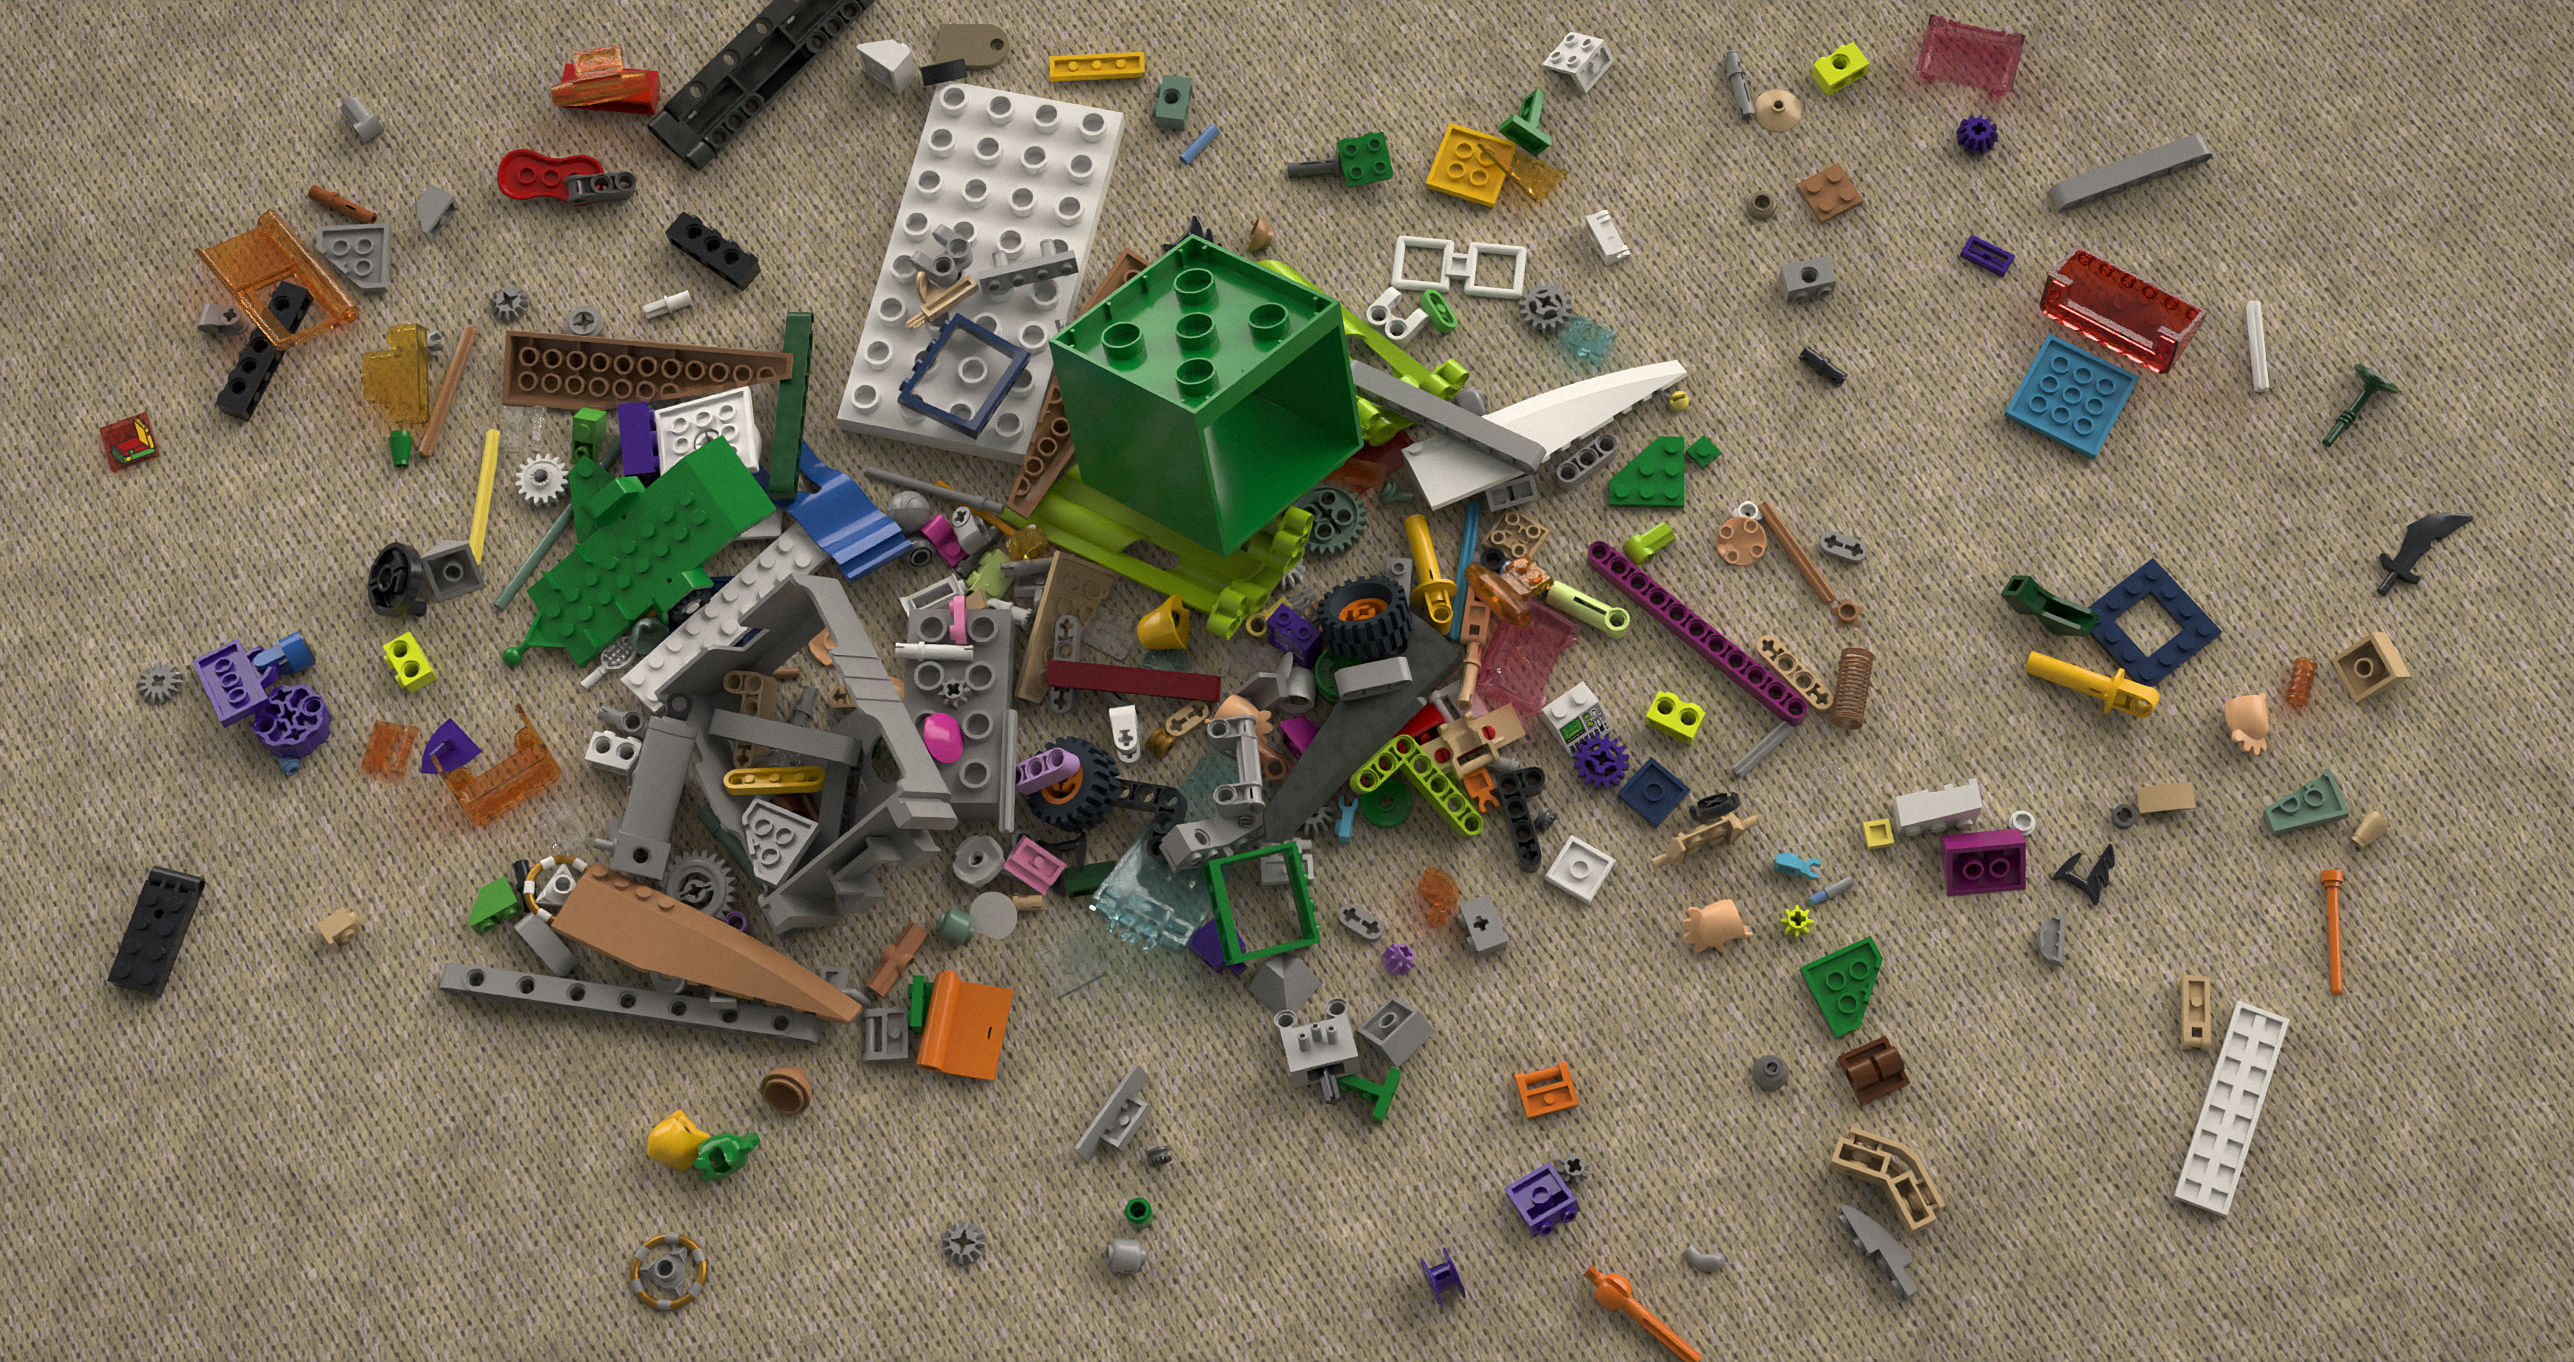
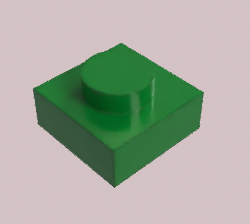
(1703, 452)

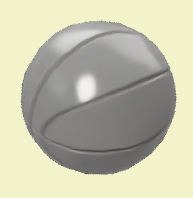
(909, 511)

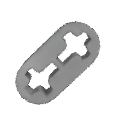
(1844, 542)
(1364, 917)

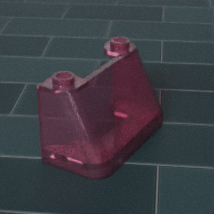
(1970, 55)
(1523, 658)

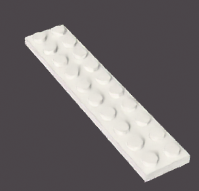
(718, 620)

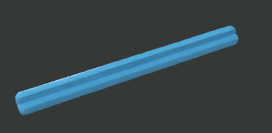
(1465, 559)

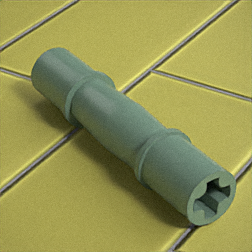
(728, 840)

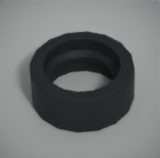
(944, 72)

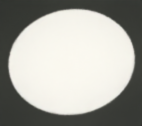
(1285, 665)
(993, 915)

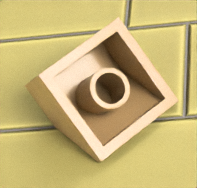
(2370, 666)

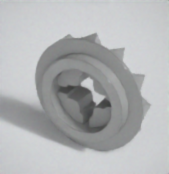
(502, 310)
(576, 318)
(971, 1252)

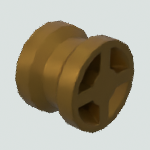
(1160, 742)

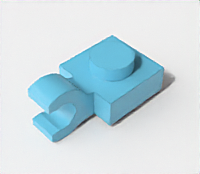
(1344, 827)
(1792, 865)

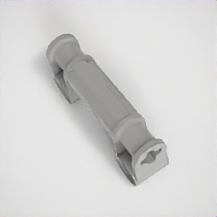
(1248, 765)

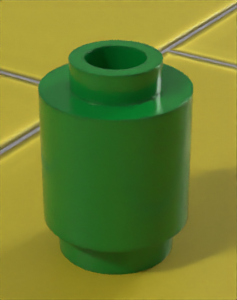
(1139, 1205)

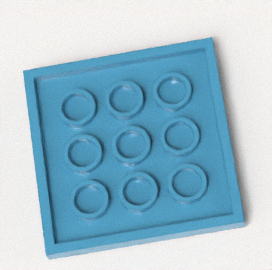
(2071, 396)

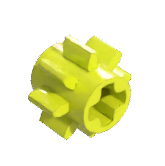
(1790, 924)

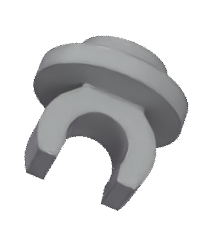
(433, 343)

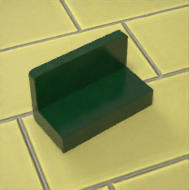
(1088, 879)

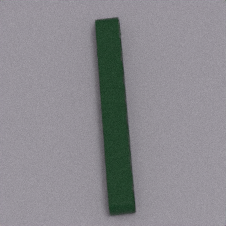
(791, 409)

